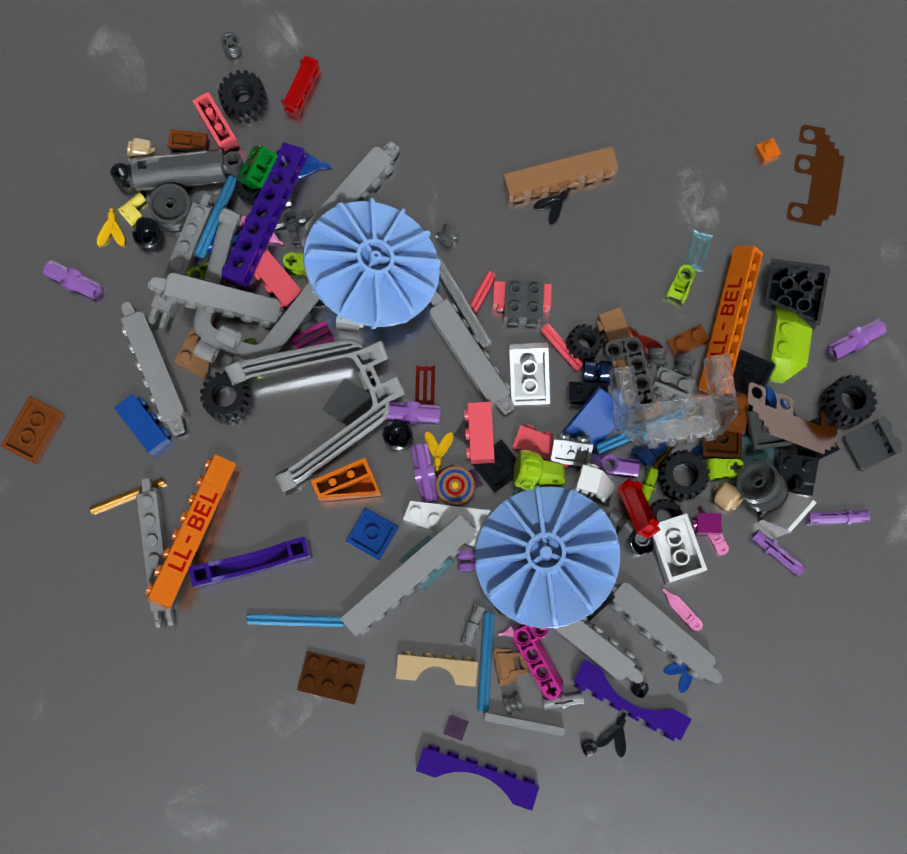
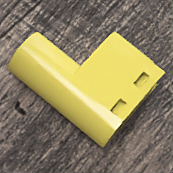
(129, 209)

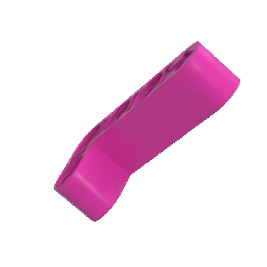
(543, 659)

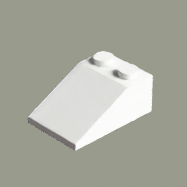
(529, 373)
(787, 515)
(678, 549)

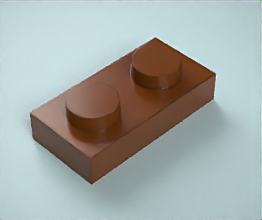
(187, 140)
(688, 340)
(739, 423)

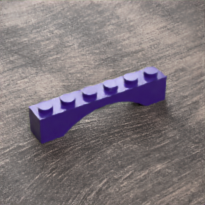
(250, 563)
(667, 720)
(519, 791)

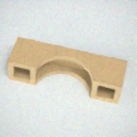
(463, 670)

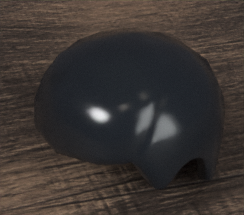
(146, 233)
(397, 435)
(640, 544)

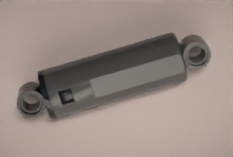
(178, 169)

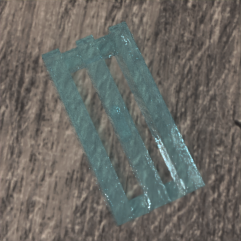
(702, 237)

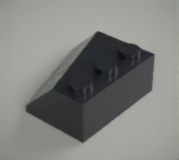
(798, 287)

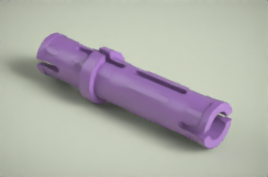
(847, 516)
(796, 567)

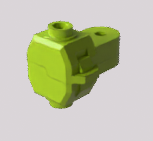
(533, 471)

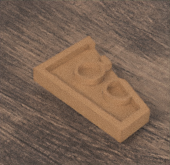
(186, 358)

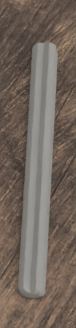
(463, 305)

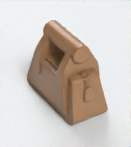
(506, 666)

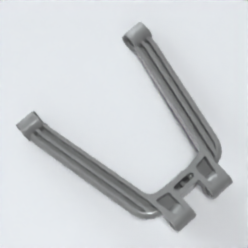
(226, 338)
(365, 360)

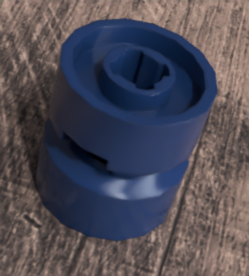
(602, 374)
(648, 456)

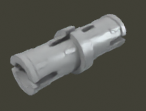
(472, 625)
(563, 700)

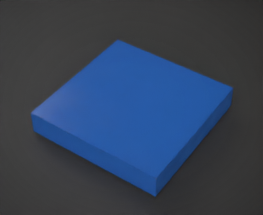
(372, 533)

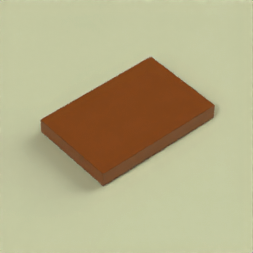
(32, 430)

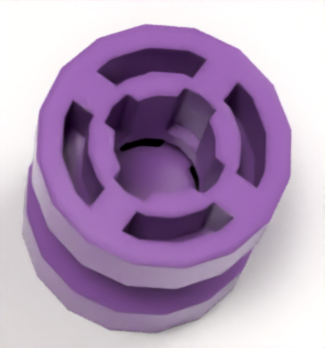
(466, 555)

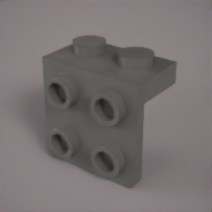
(524, 302)
(873, 443)

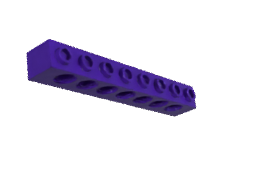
(266, 224)

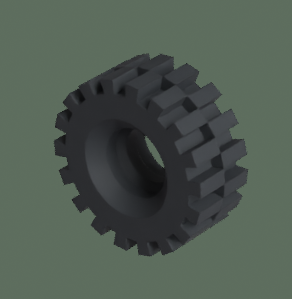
(236, 84)

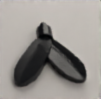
(553, 201)
(615, 732)

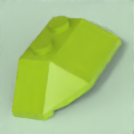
(788, 344)

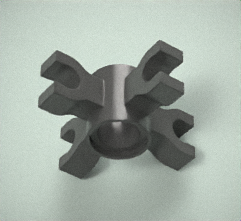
(300, 217)

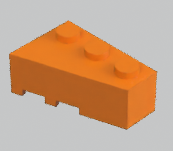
(347, 483)

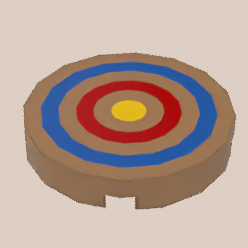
(455, 485)

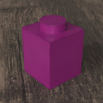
(707, 524)

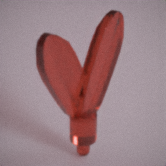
(646, 341)

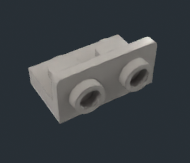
(672, 384)
(571, 450)

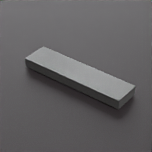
(525, 724)

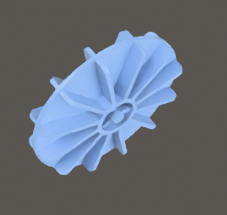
(371, 263)
(547, 557)

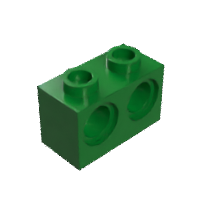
(257, 167)

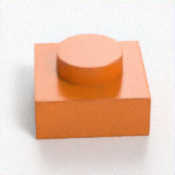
(768, 150)

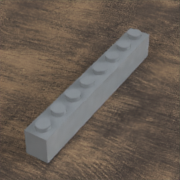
(407, 575)

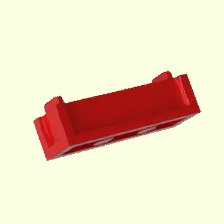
(301, 85)
(638, 508)

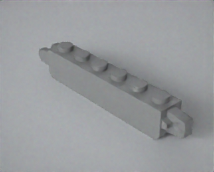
(360, 181)
(183, 255)
(217, 298)
(469, 354)
(154, 367)
(153, 540)
(665, 633)
(603, 649)

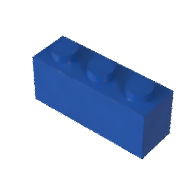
(143, 424)

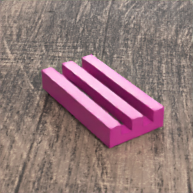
(310, 331)

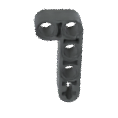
(630, 357)

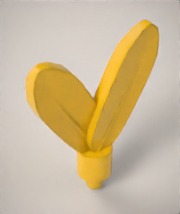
(111, 227)
(438, 451)

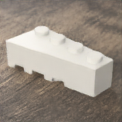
(437, 516)

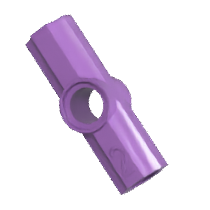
(72, 279)
(857, 338)
(414, 412)
(622, 466)
(424, 473)

